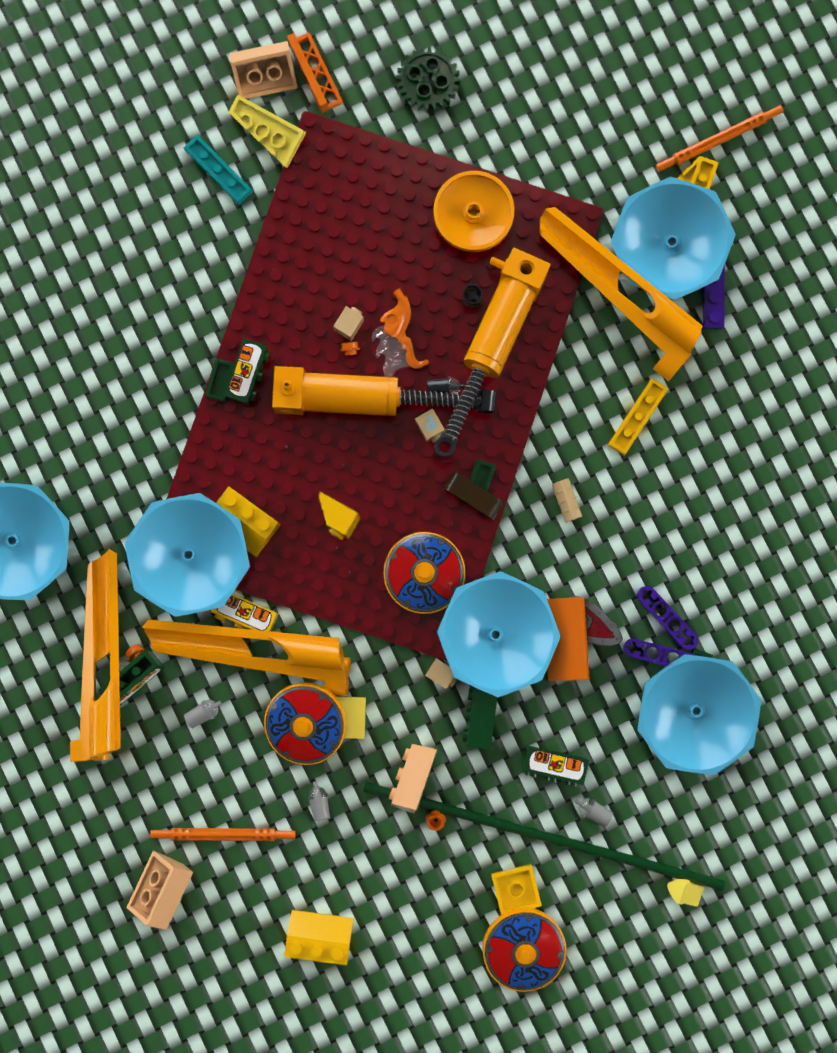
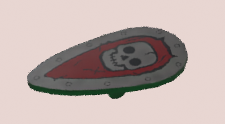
(600, 627)

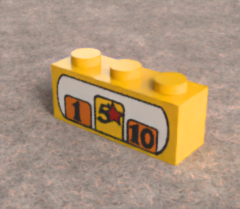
(246, 614)

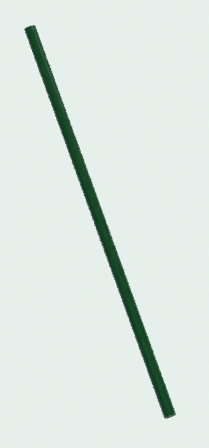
(556, 839)

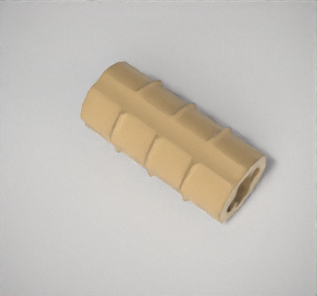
(567, 500)

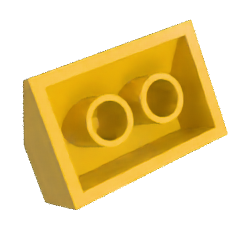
(338, 517)
(255, 523)
(319, 937)

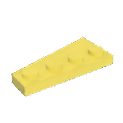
(270, 130)

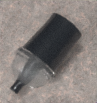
(444, 385)

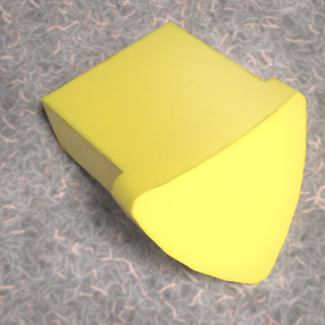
(685, 892)

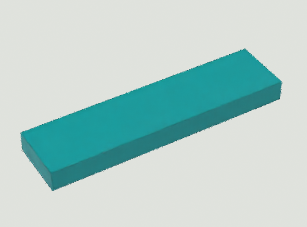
(217, 169)

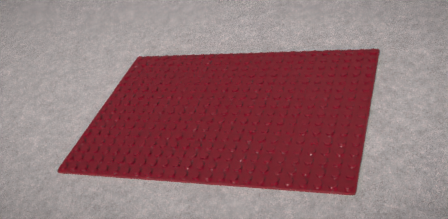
(349, 232)

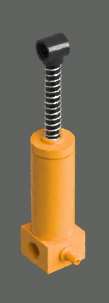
(517, 290)
(354, 394)

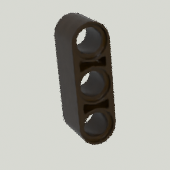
(473, 495)

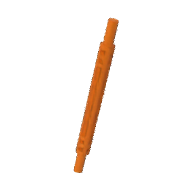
(719, 138)
(222, 834)

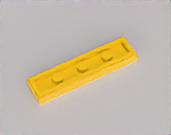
(638, 416)

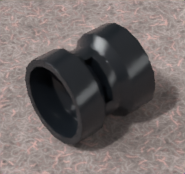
(470, 293)

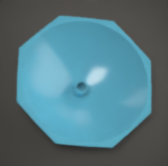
(674, 236)
(31, 541)
(187, 554)
(498, 634)
(699, 714)

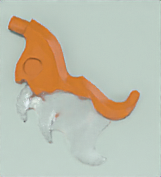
(393, 341)

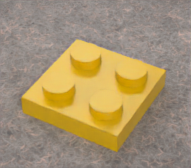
(516, 888)

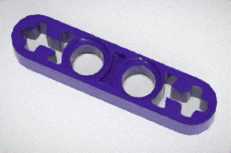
(669, 615)
(663, 652)

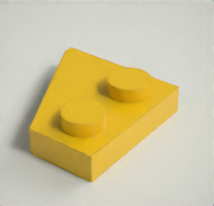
(700, 172)

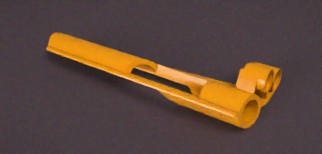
(666, 326)
(101, 636)
(307, 654)

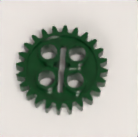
(444, 72)

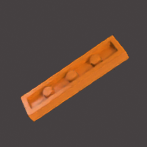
(307, 71)

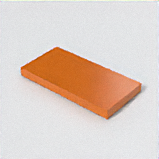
(571, 653)

